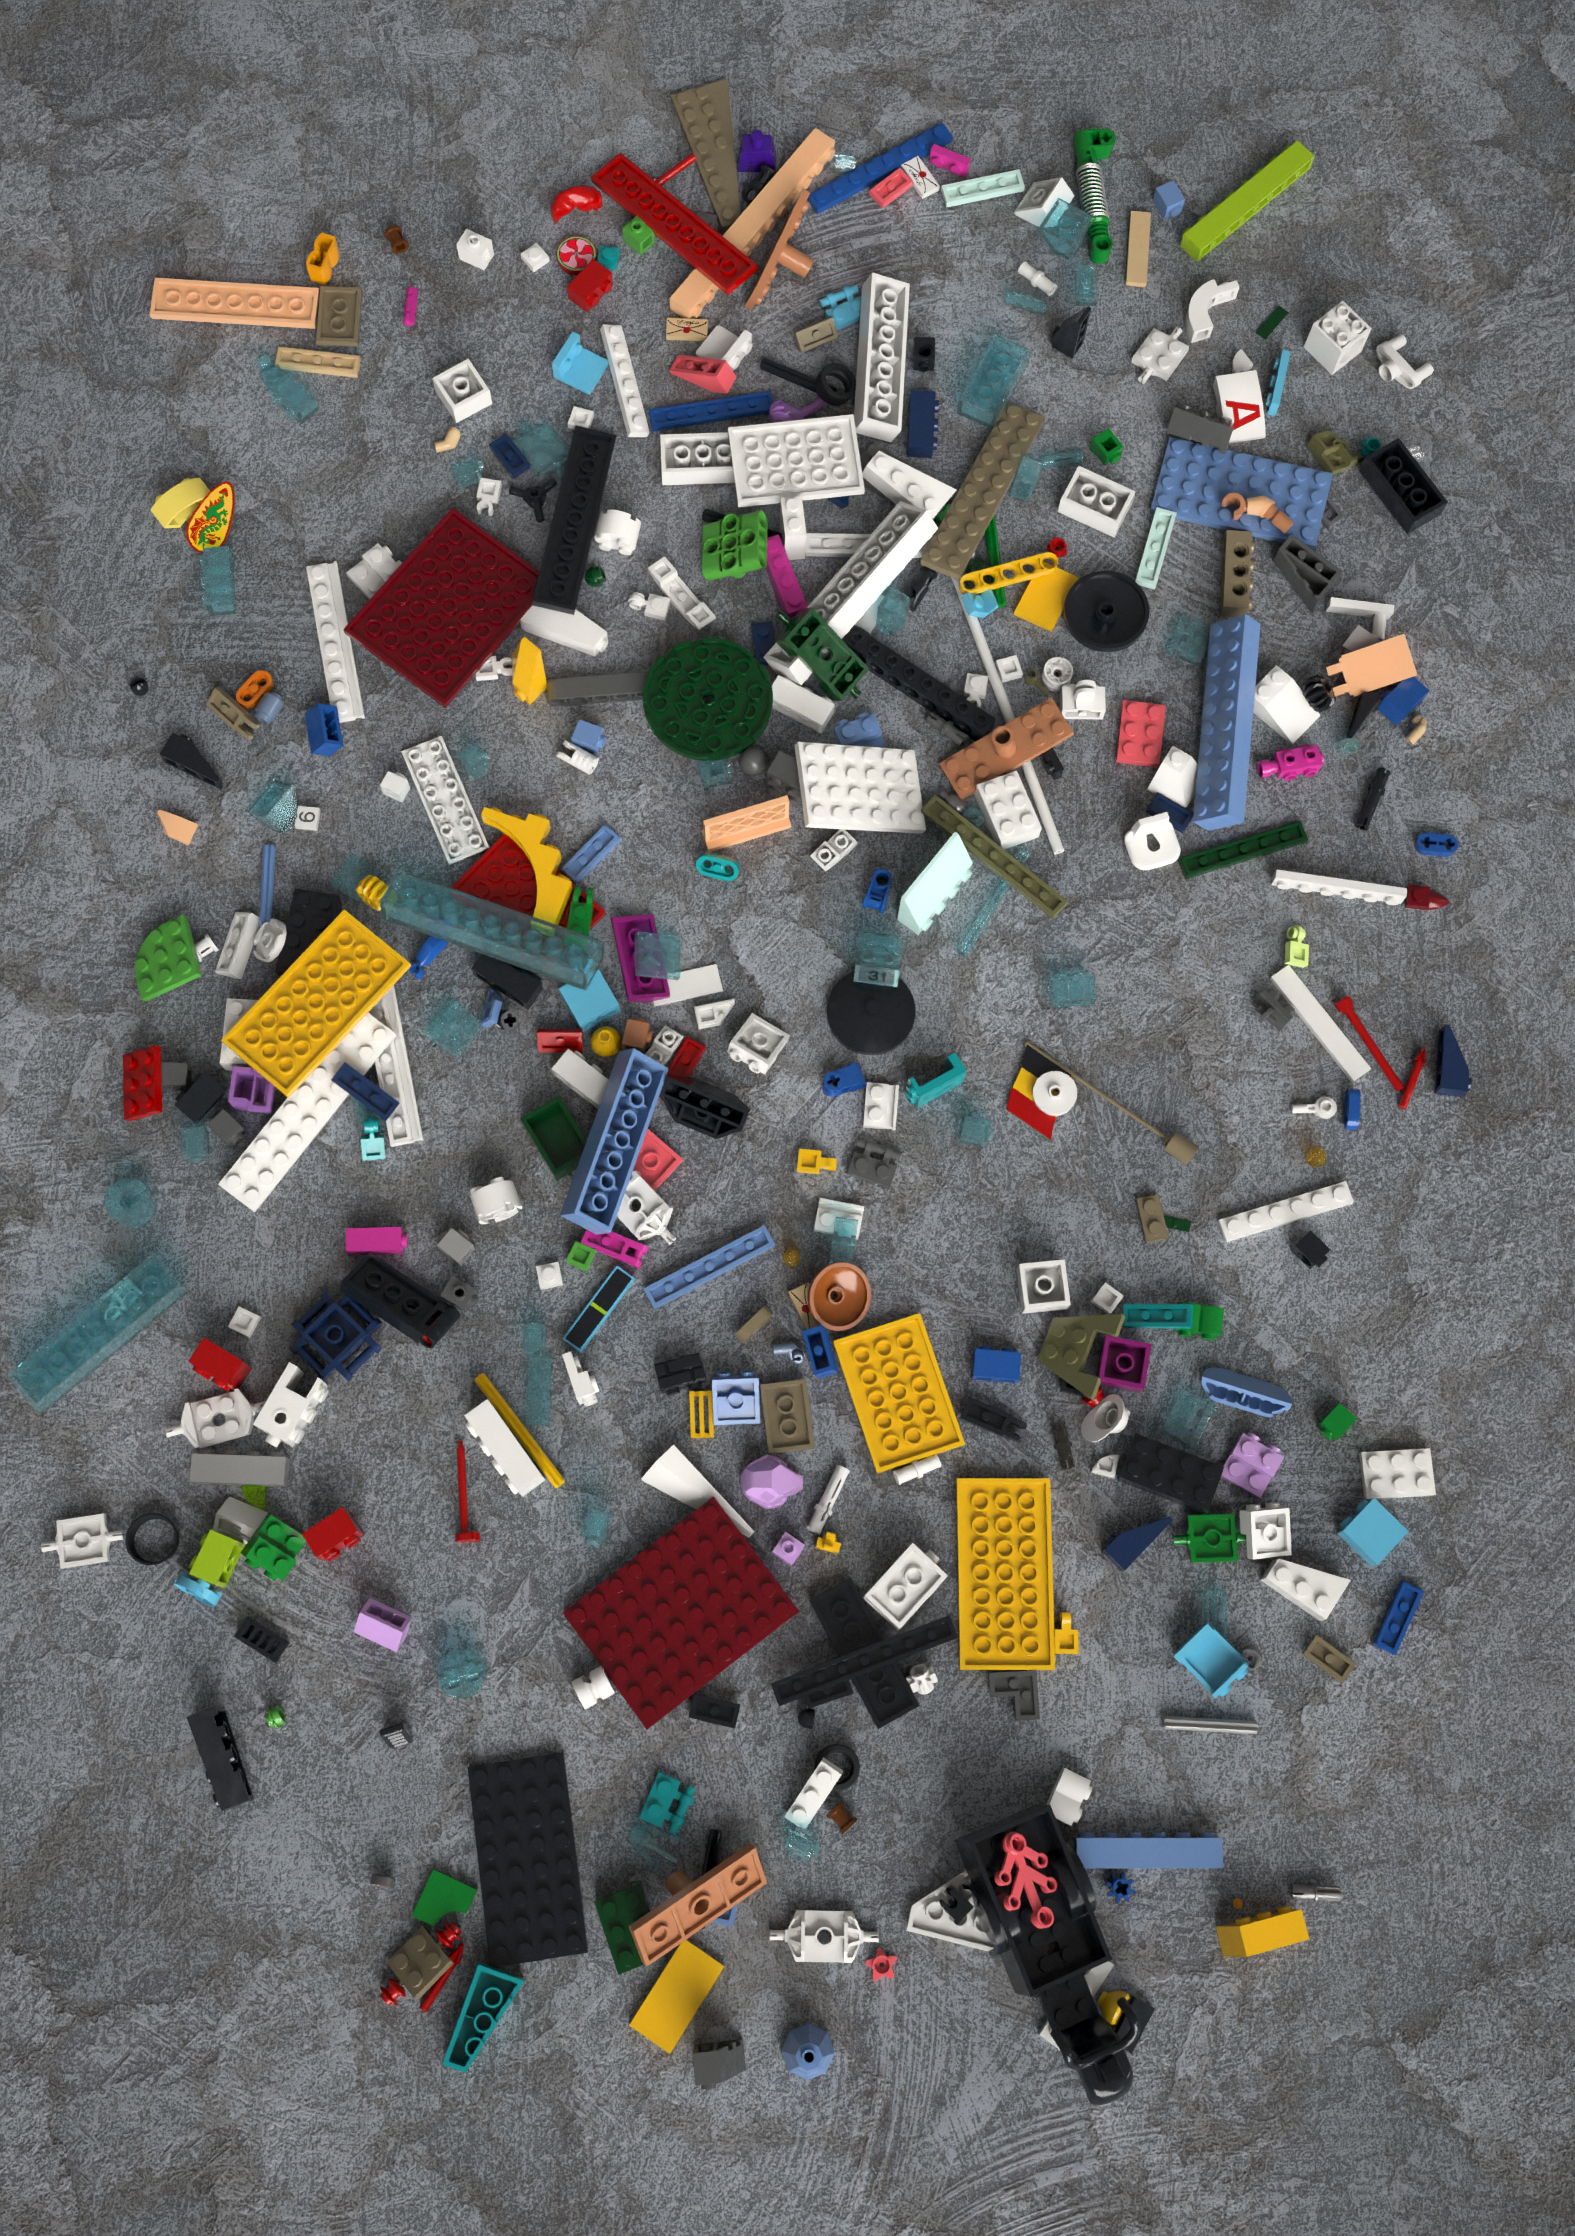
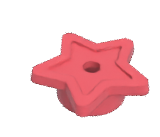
(878, 1971)

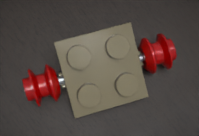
(420, 1963)

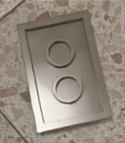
(339, 316)
(787, 1416)

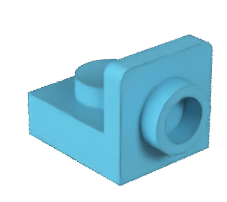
(980, 605)

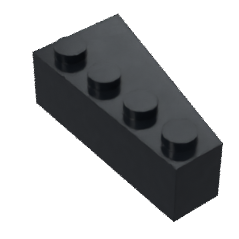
(220, 1757)

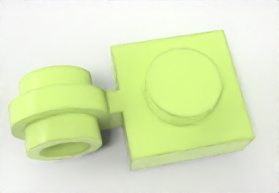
(1295, 951)

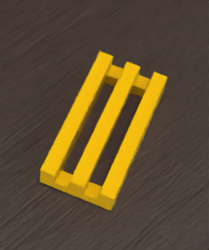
(701, 1394)

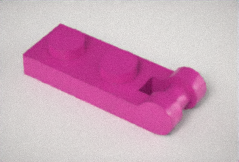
(615, 1247)

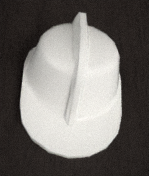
(1105, 1418)

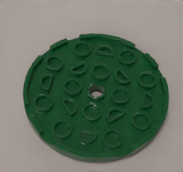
(712, 729)

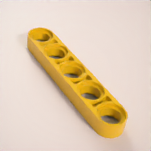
(1015, 566)

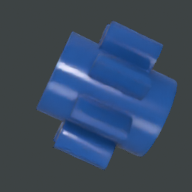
(1127, 1888)

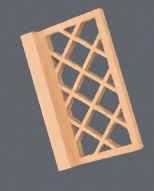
(746, 824)

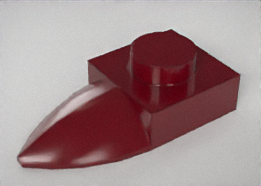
(1423, 898)

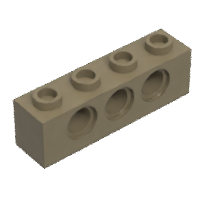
(1241, 543)

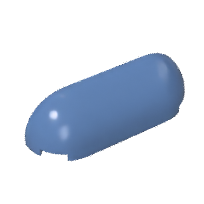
(1245, 1392)

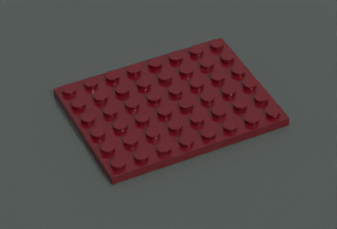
(446, 607)
(680, 1612)

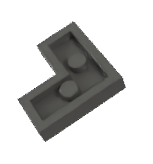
(1022, 1687)

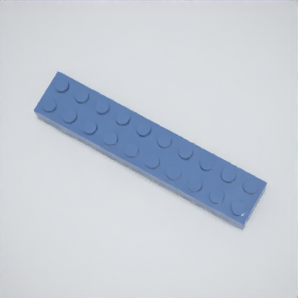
(1226, 723)

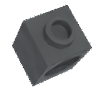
(176, 1076)
(227, 1128)

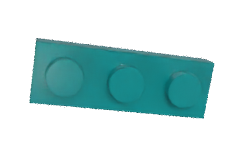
(1158, 1316)

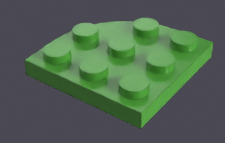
(166, 959)

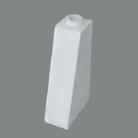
(566, 629)

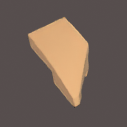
(177, 827)

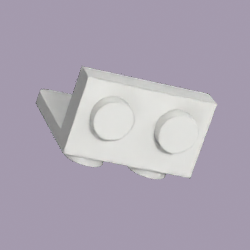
(726, 346)

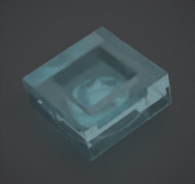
(845, 162)

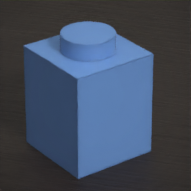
(1168, 200)
(589, 737)

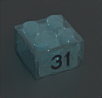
(878, 958)

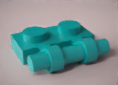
(660, 1800)

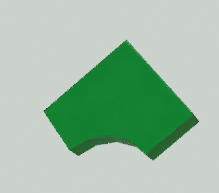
(442, 1896)

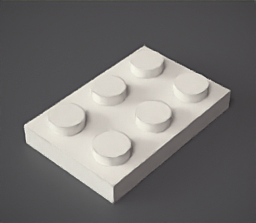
(1397, 1473)

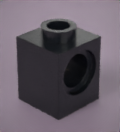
(926, 347)
(1311, 1250)

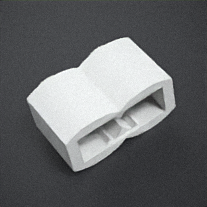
(1068, 1795)

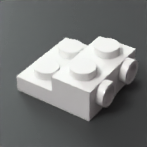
(373, 570)
(757, 1044)
(583, 1384)
(1266, 1530)

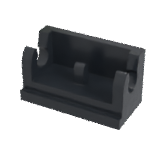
(958, 1908)

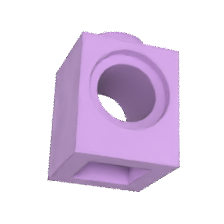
(788, 1549)

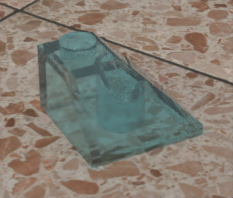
(1065, 228)
(276, 806)

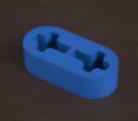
(1436, 845)
(1352, 1108)

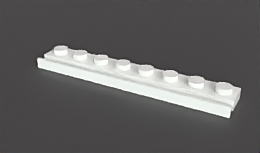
(334, 643)
(395, 1075)

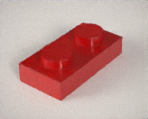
(559, 1040)

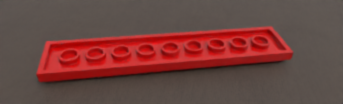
(674, 223)

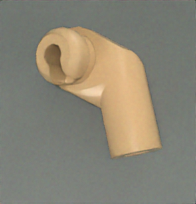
(1418, 731)

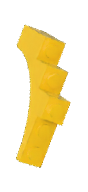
(530, 836)

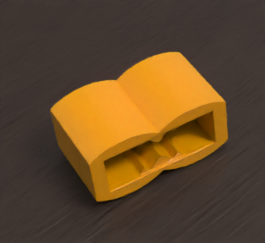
(323, 258)

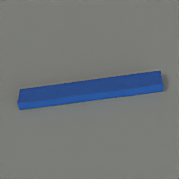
(710, 411)

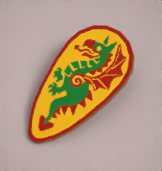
(212, 518)

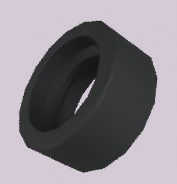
(844, 375)
(849, 1753)

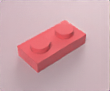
(891, 188)

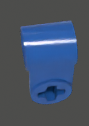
(877, 894)
(847, 1079)

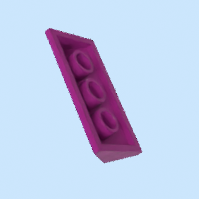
(637, 988)

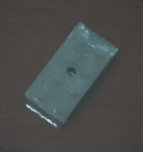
(993, 381)

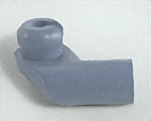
(791, 1349)

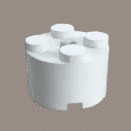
(617, 531)
(495, 1200)

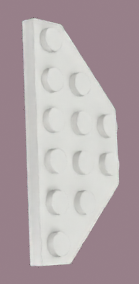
(932, 1920)

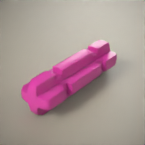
(410, 306)

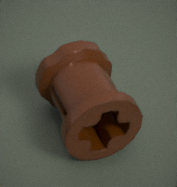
(396, 239)
(841, 1817)

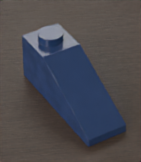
(1452, 1070)
(1130, 1544)

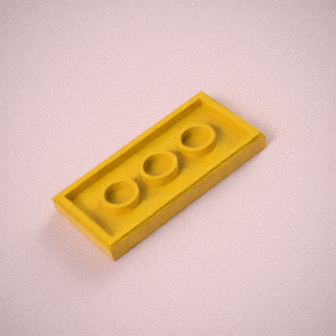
(676, 1995)

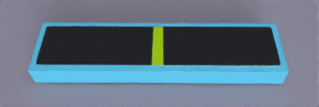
(598, 1309)

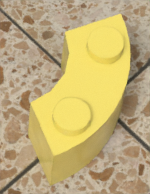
(179, 502)

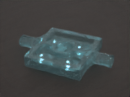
(542, 449)

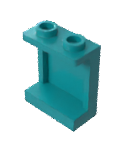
(952, 1078)

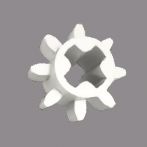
(922, 1679)

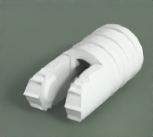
(581, 759)

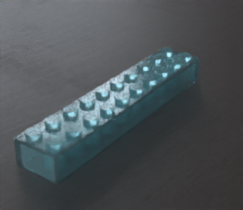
(492, 930)

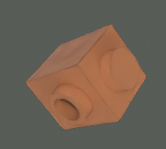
(637, 1035)

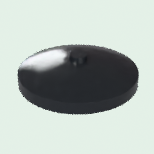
(1106, 611)
(870, 1016)

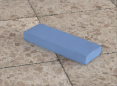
(590, 854)

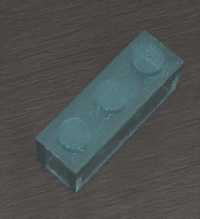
(218, 581)

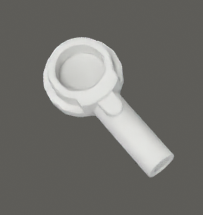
(1323, 1107)

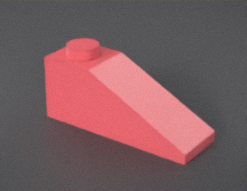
(704, 372)

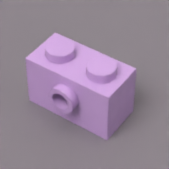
(383, 1624)

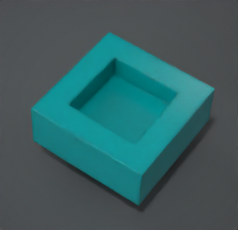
(609, 257)

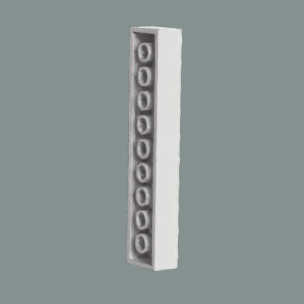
(862, 580)

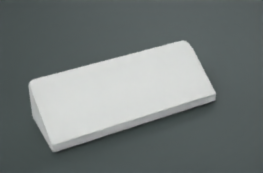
(238, 945)

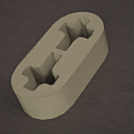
(754, 1324)

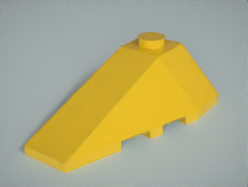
(528, 672)

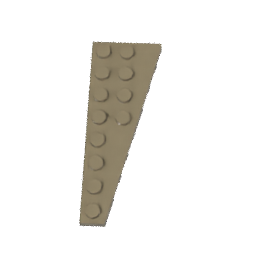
(708, 130)

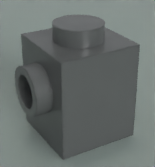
(460, 1294)

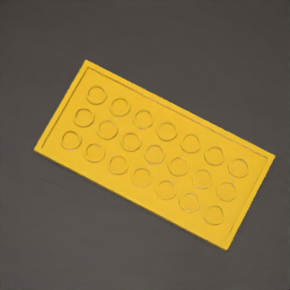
(316, 1003)
(1005, 1574)

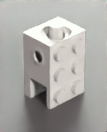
(288, 1412)
(906, 1586)

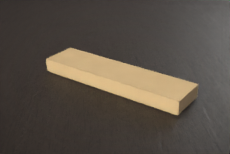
(1138, 249)
(318, 362)

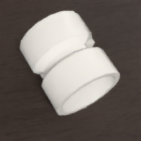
(593, 1687)

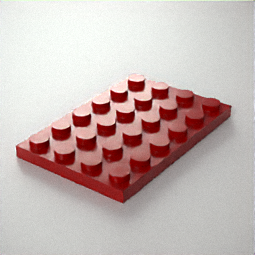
(508, 879)

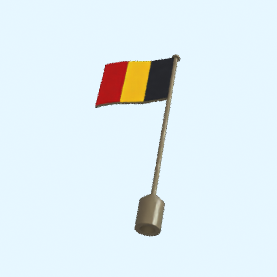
(1023, 1106)

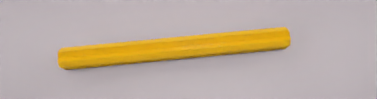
(519, 1430)

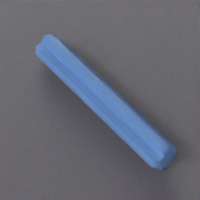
(267, 884)

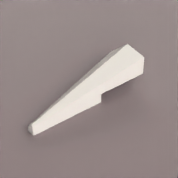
(681, 1480)

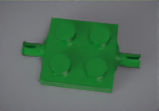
(1211, 1538)

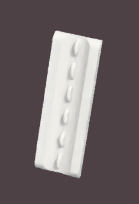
(445, 800)

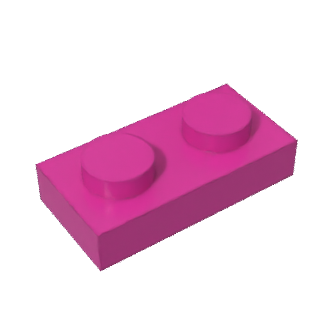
(949, 160)

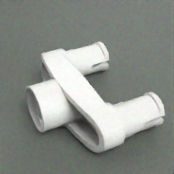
(1396, 367)

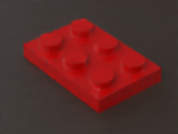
(142, 1083)

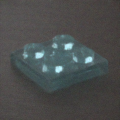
(657, 955)

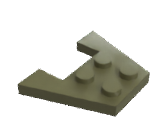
(1069, 1346)

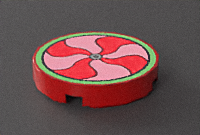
(575, 254)

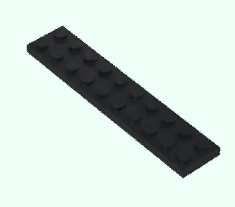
(574, 520)

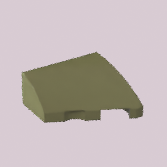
(1333, 452)

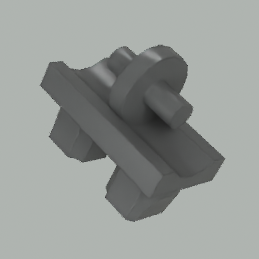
(1272, 1010)

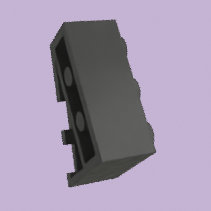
(1306, 571)
(717, 2062)

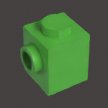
(638, 235)

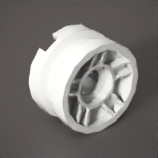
(1064, 670)

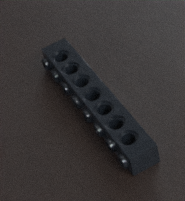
(919, 685)

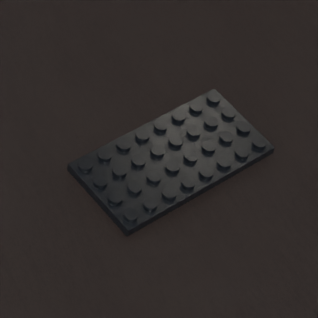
(527, 1860)

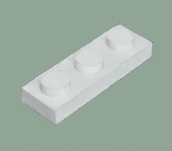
(813, 1793)

